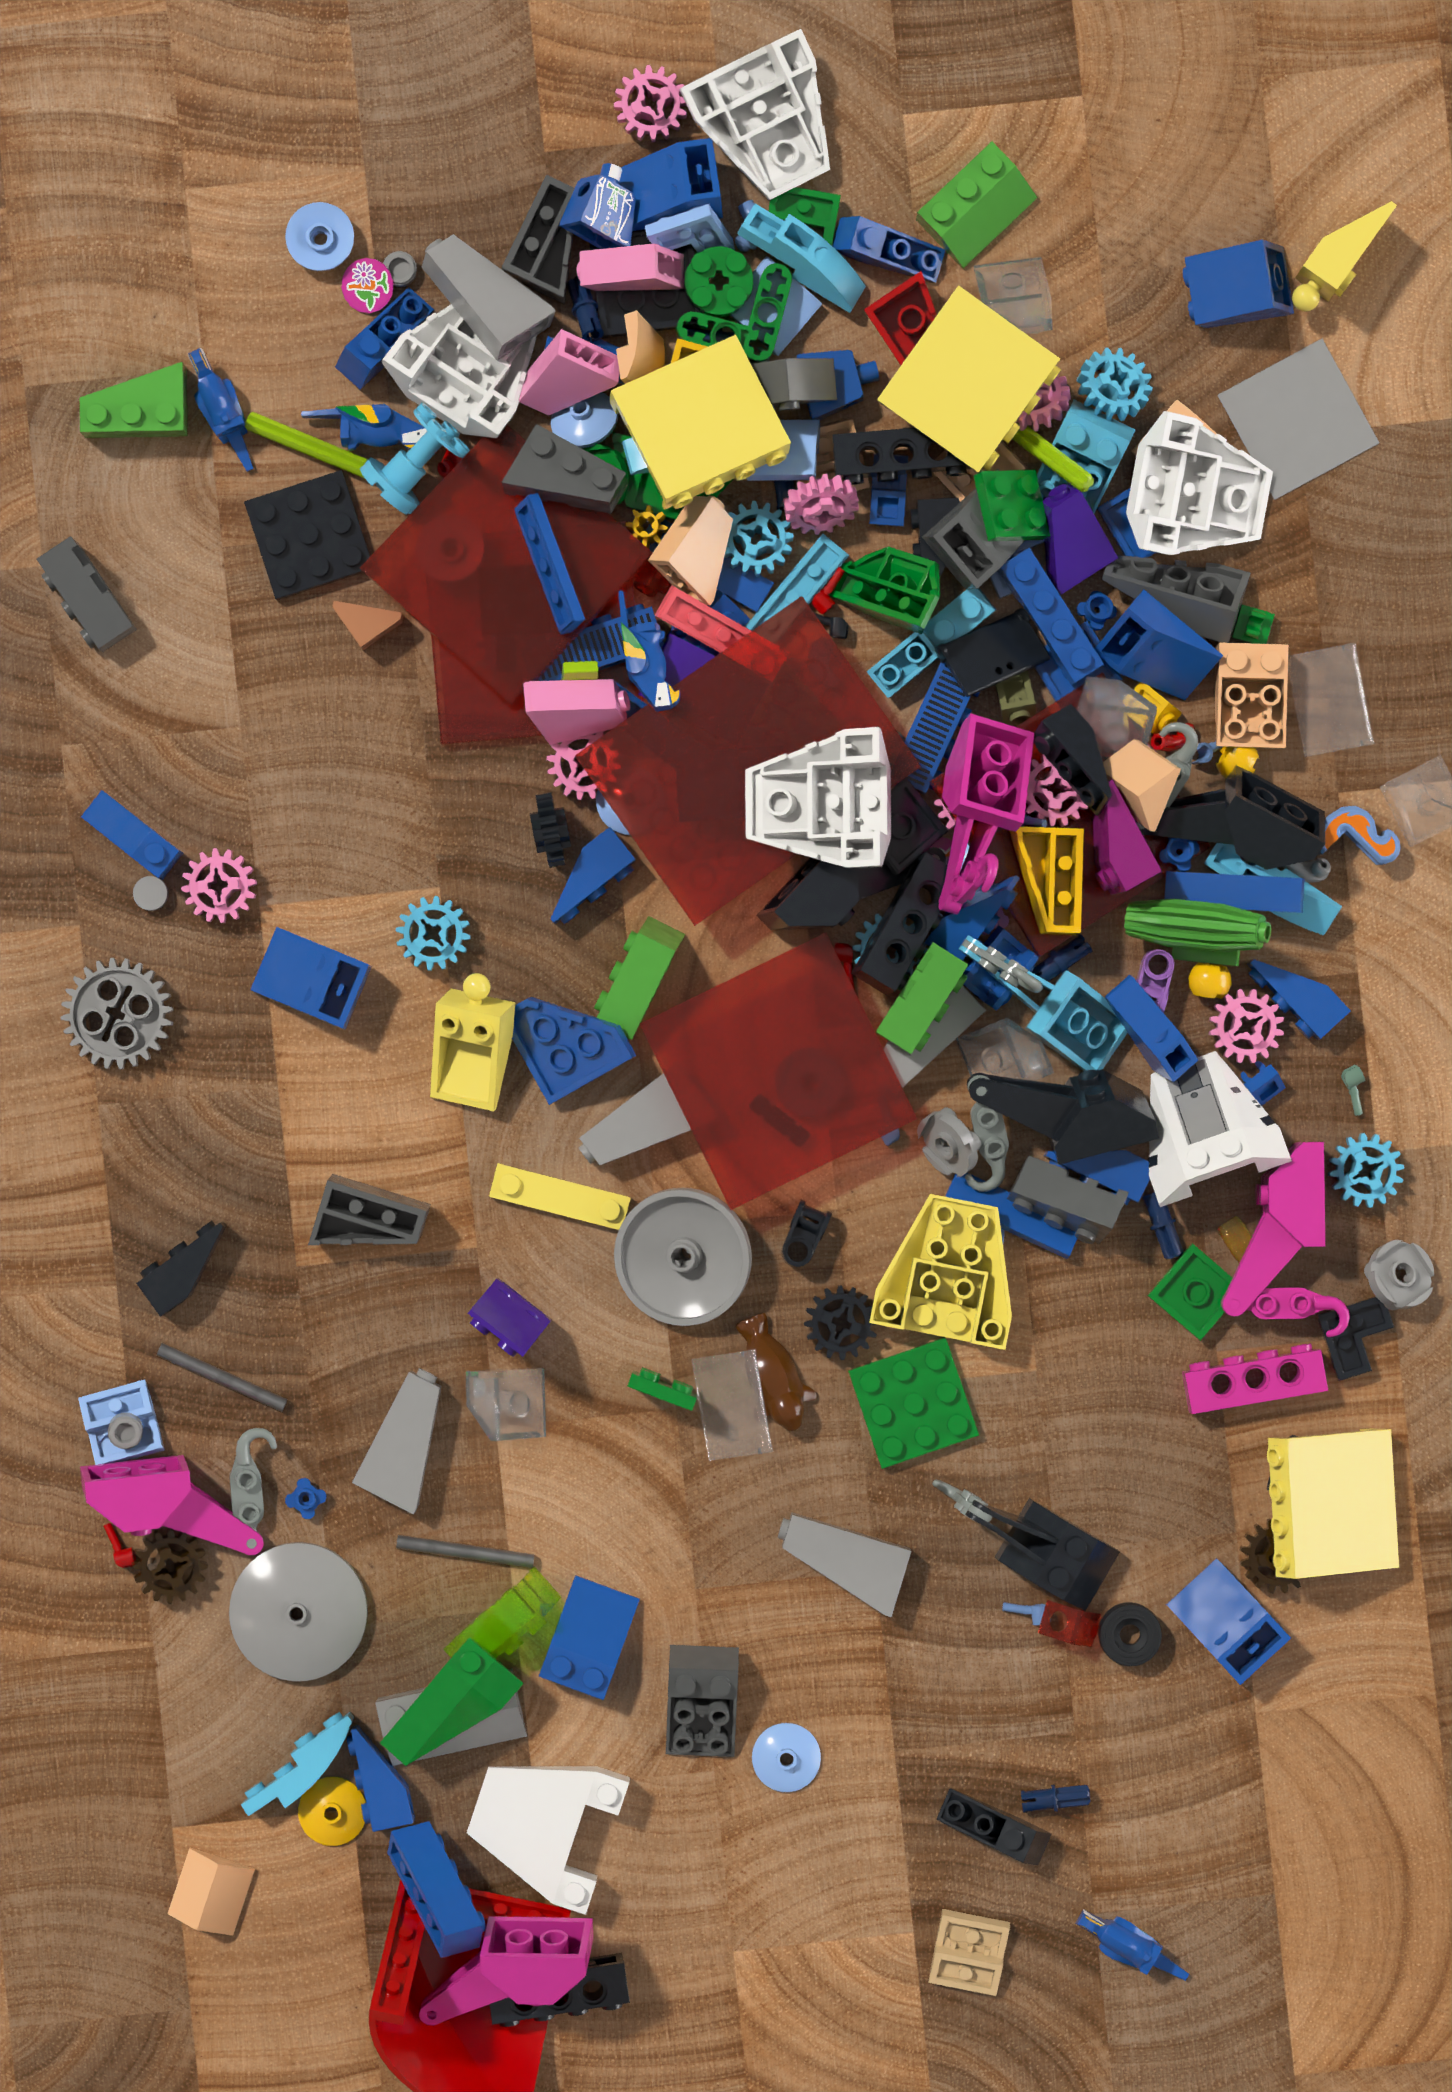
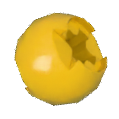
(1241, 756)
(1210, 980)

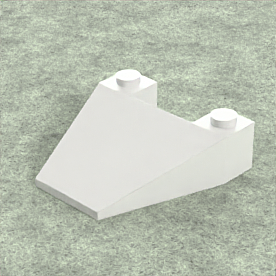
(532, 1819)

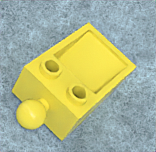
(1331, 262)
(471, 1044)

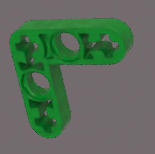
(745, 333)

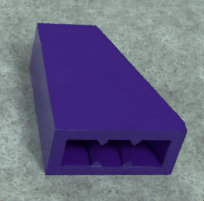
(1076, 539)

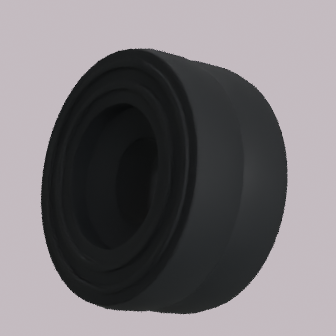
(1143, 1648)

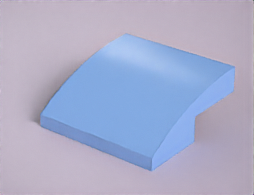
(797, 312)
(802, 454)
(102, 1406)

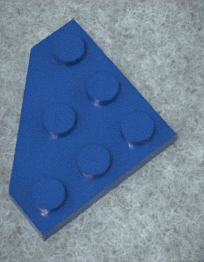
(566, 1046)

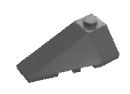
(1200, 597)

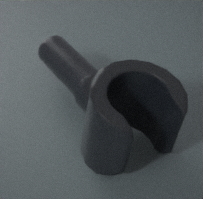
(837, 626)

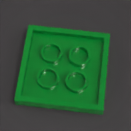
(913, 1402)

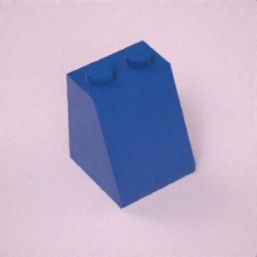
(1238, 284)

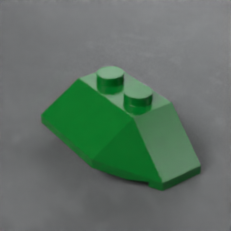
(891, 587)

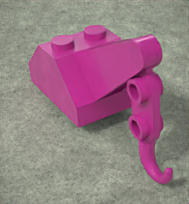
(987, 784)
(1291, 1218)

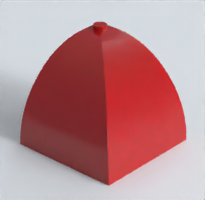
(466, 2049)

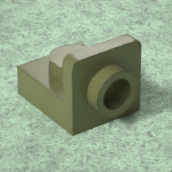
(1016, 699)

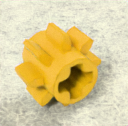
(654, 521)

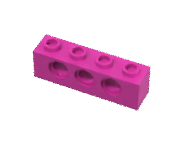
(1308, 1380)

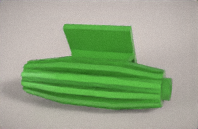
(1198, 929)

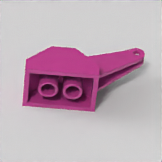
(519, 1959)

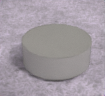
(402, 268)
(150, 893)
(125, 1430)

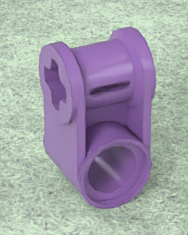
(1156, 985)

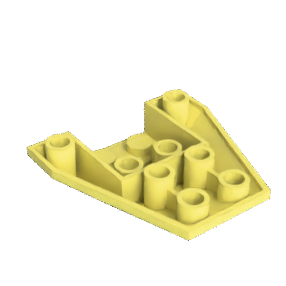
(949, 1276)

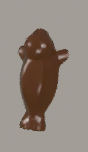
(778, 1375)

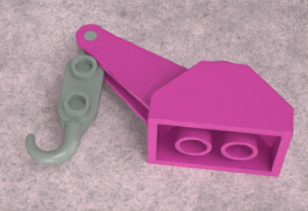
(159, 1493)

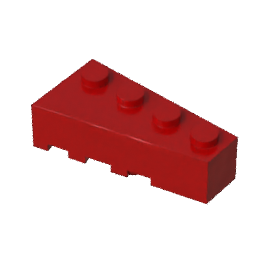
(903, 315)

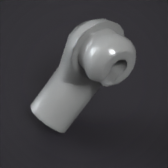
(1311, 870)

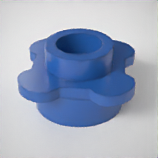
(1105, 606)
(1182, 861)
(296, 1498)

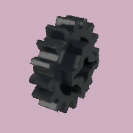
(550, 830)
(826, 1317)

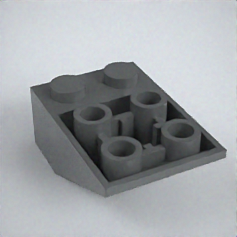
(963, 544)
(702, 1700)

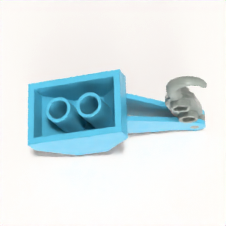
(1071, 1018)

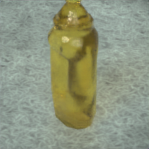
(1235, 1237)

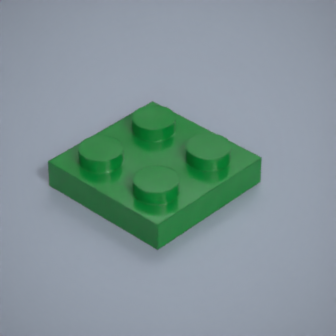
(1011, 505)
(1193, 1291)
(649, 1383)

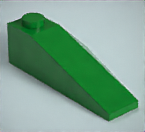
(457, 1698)

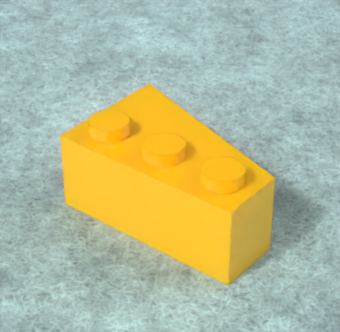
(1052, 875)

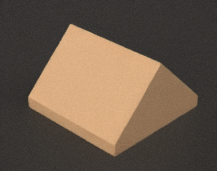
(1143, 781)
(210, 1892)

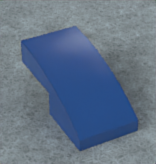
(888, 498)

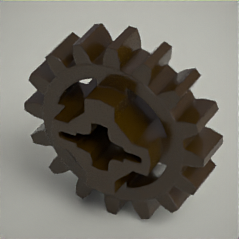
(183, 1558)
(1261, 1559)

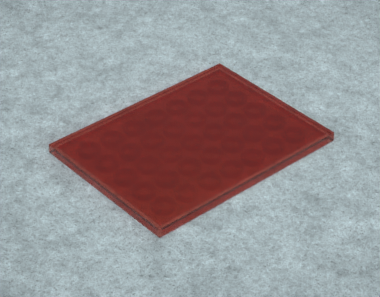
(682, 769)

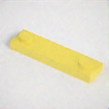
(559, 1196)

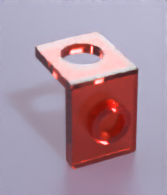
(1080, 1627)

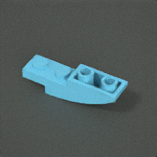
(812, 257)
(918, 650)
(1318, 908)
(312, 1759)

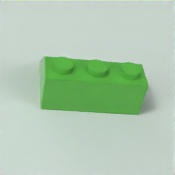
(976, 205)

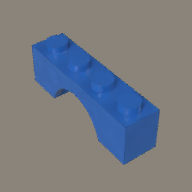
(1051, 615)

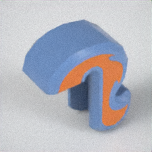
(1362, 831)

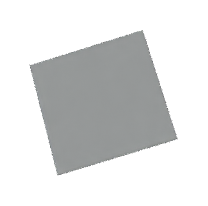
(1299, 418)

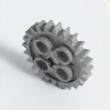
(88, 999)

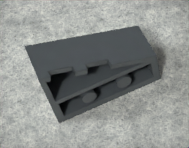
(564, 474)
(1066, 1200)

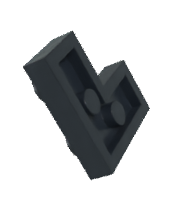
(1347, 1349)

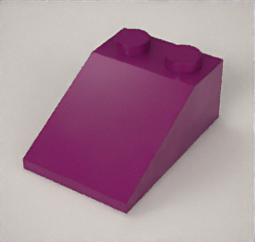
(1120, 848)

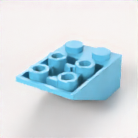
(1093, 445)

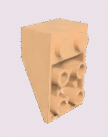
(1251, 695)

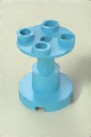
(407, 468)

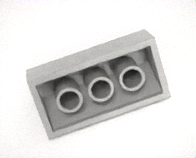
(497, 1728)

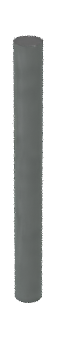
(222, 1377)
(465, 1551)

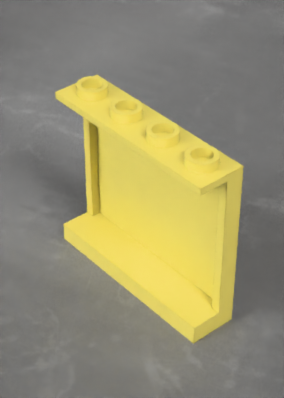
(970, 380)
(701, 422)
(1333, 1503)

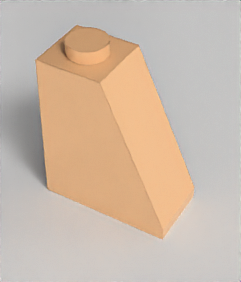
(695, 548)

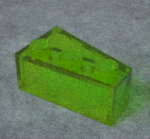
(510, 1617)

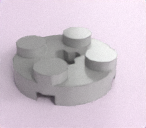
(945, 1129)
(1383, 1280)

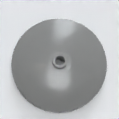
(657, 1273)
(322, 1588)

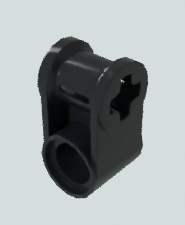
(805, 1232)

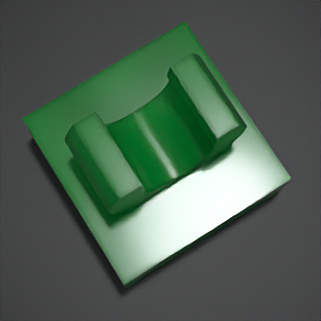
(1252, 625)

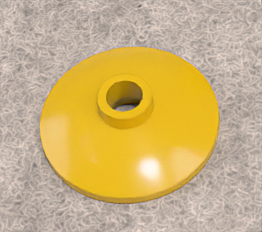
(334, 1793)

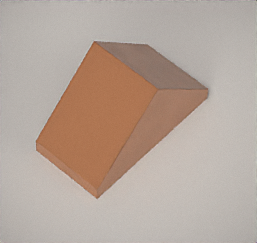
(367, 623)

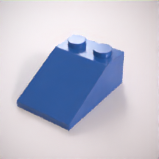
(589, 1637)

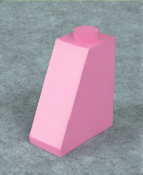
(631, 268)
(568, 374)
(575, 707)

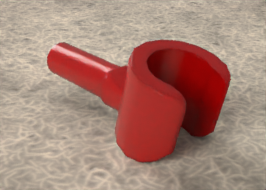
(822, 600)
(845, 954)
(122, 1557)

